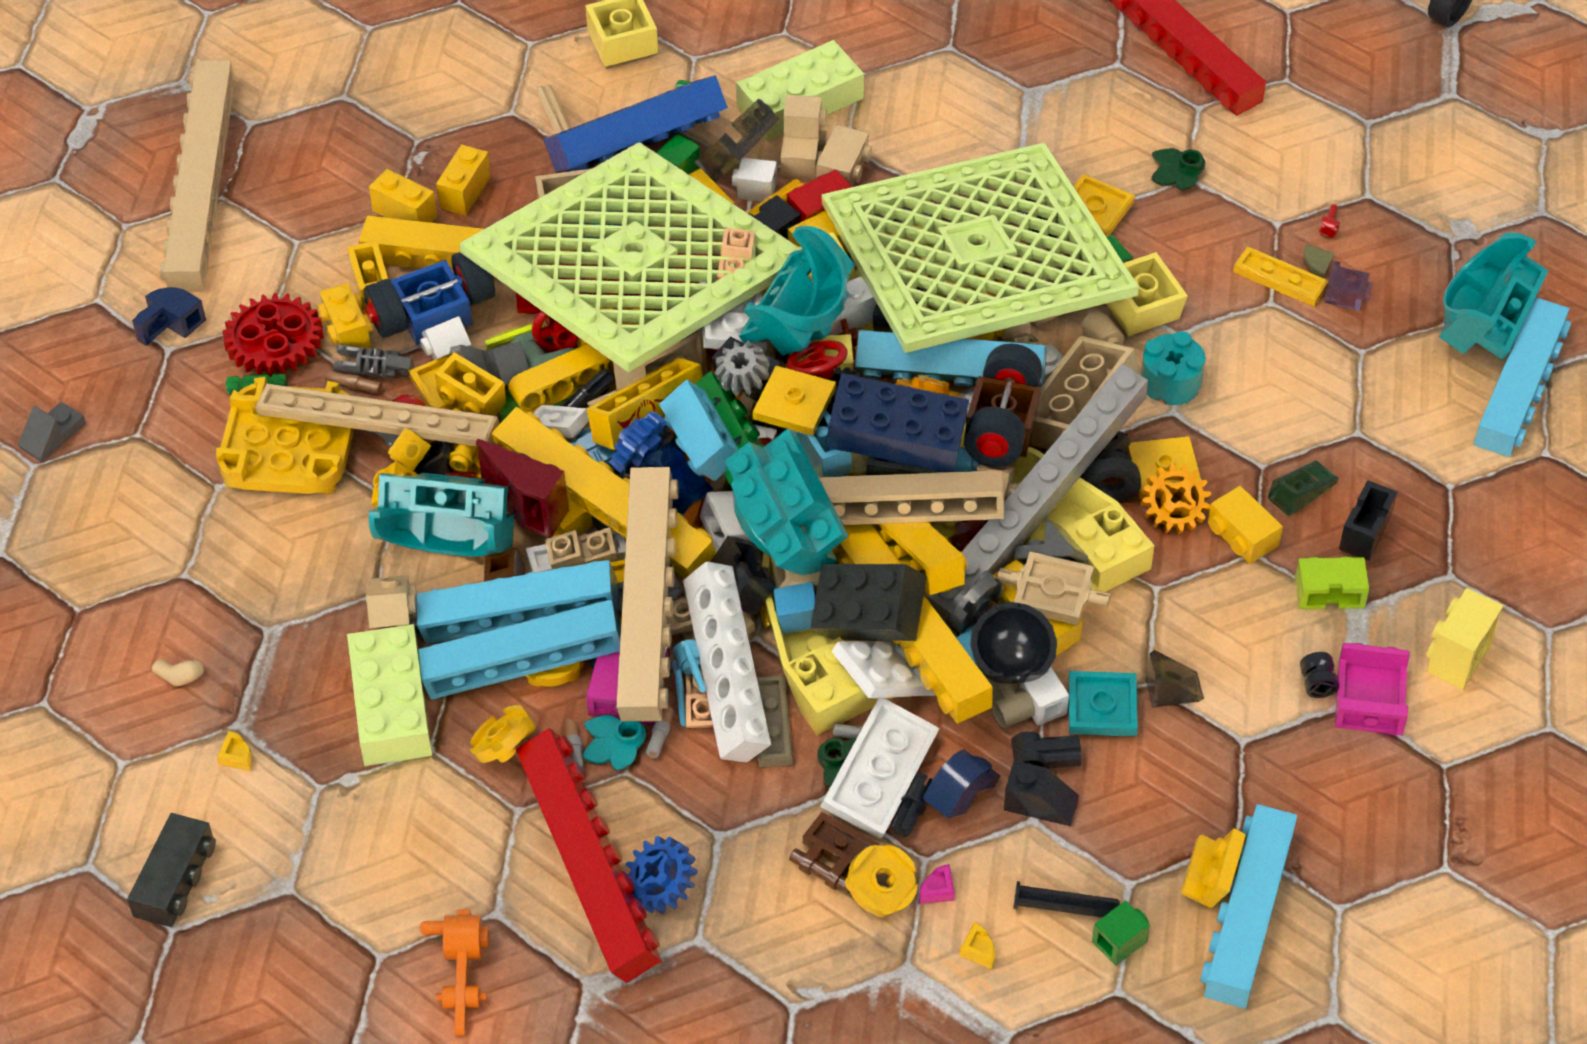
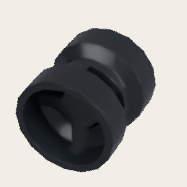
(1319, 675)

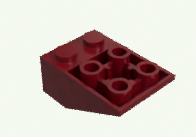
(534, 488)

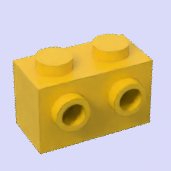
(344, 316)
(469, 387)

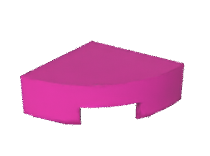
(937, 886)

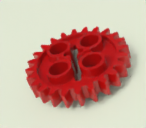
(273, 334)

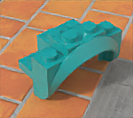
(793, 305)
(1484, 309)
(774, 494)
(442, 514)

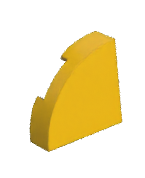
(235, 752)
(978, 946)

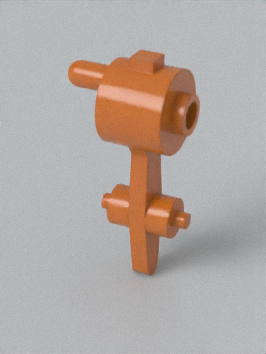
(462, 941)

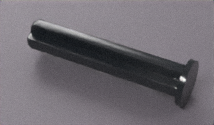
(1063, 901)

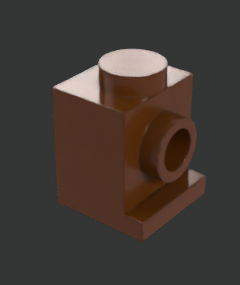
(503, 565)

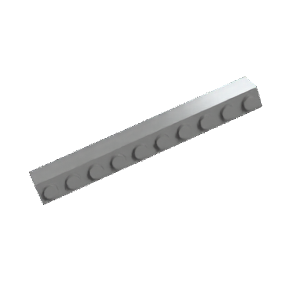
(1049, 481)

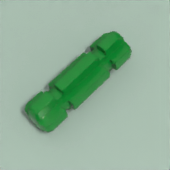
(237, 384)

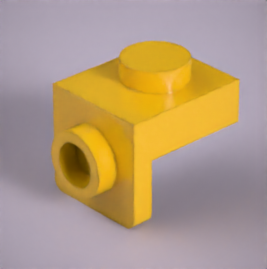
(408, 449)

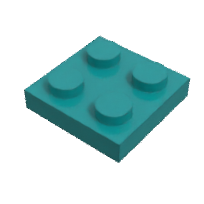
(1102, 703)

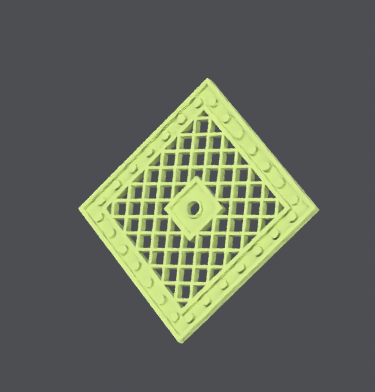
(628, 254)
(915, 326)

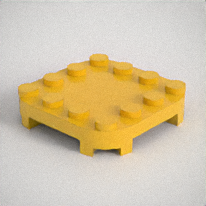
(280, 452)

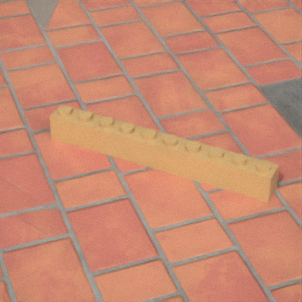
(198, 177)

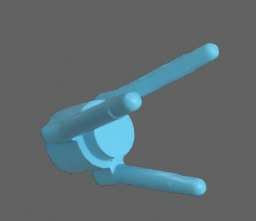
(686, 660)

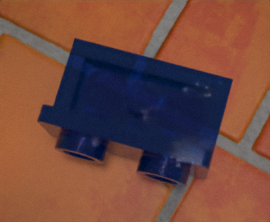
(691, 486)

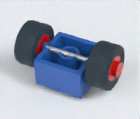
(428, 297)

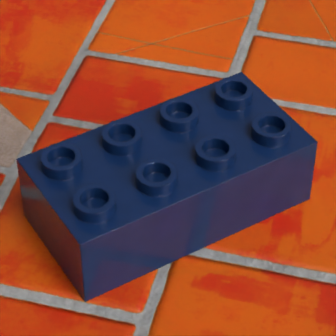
(897, 423)

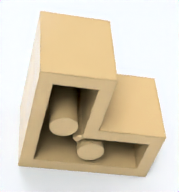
(802, 136)

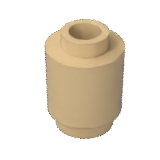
(1102, 328)

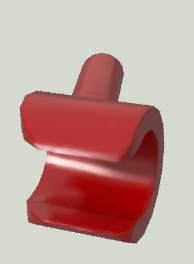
(1329, 225)

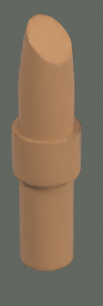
(354, 382)

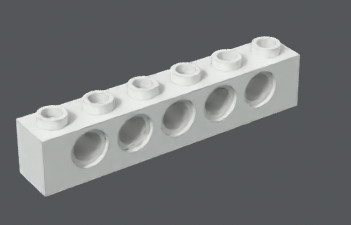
(726, 662)

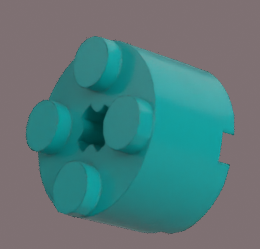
(1173, 367)

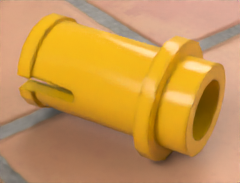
(462, 457)

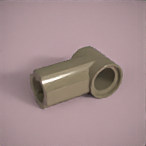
(1010, 704)

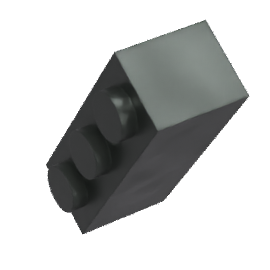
(171, 870)

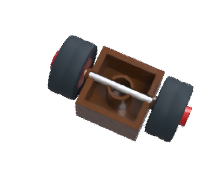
(1004, 406)

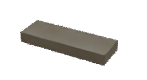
(776, 713)

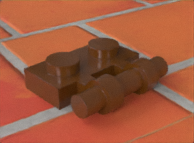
(835, 842)

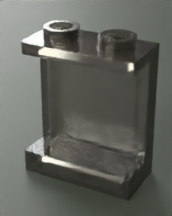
(725, 152)

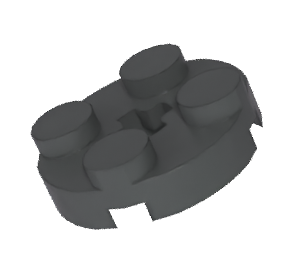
(974, 603)

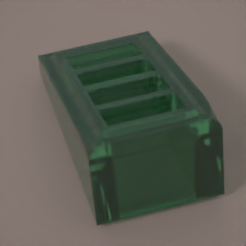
(1299, 488)

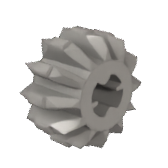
(742, 368)

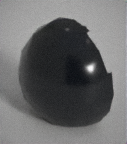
(1013, 643)

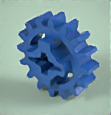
(637, 442)
(661, 874)

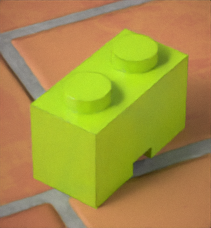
(1331, 582)

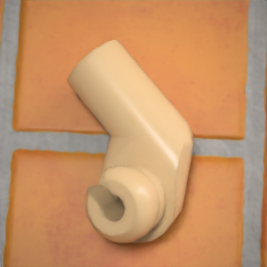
(180, 673)

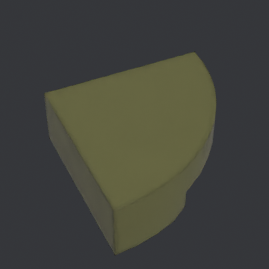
(1318, 260)

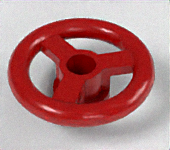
(562, 336)
(818, 363)

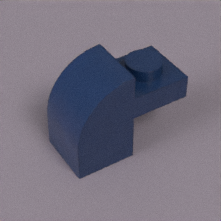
(169, 309)
(959, 782)

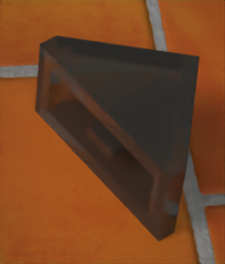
(1171, 681)

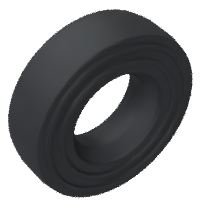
(1118, 468)

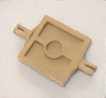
(1055, 587)

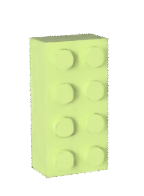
(815, 73)
(389, 695)

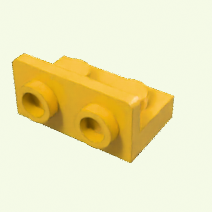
(1212, 868)

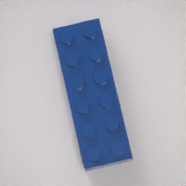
(640, 122)

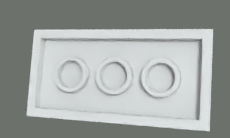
(880, 768)

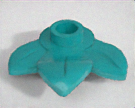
(611, 743)

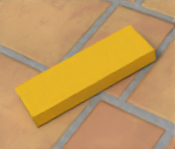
(1280, 276)

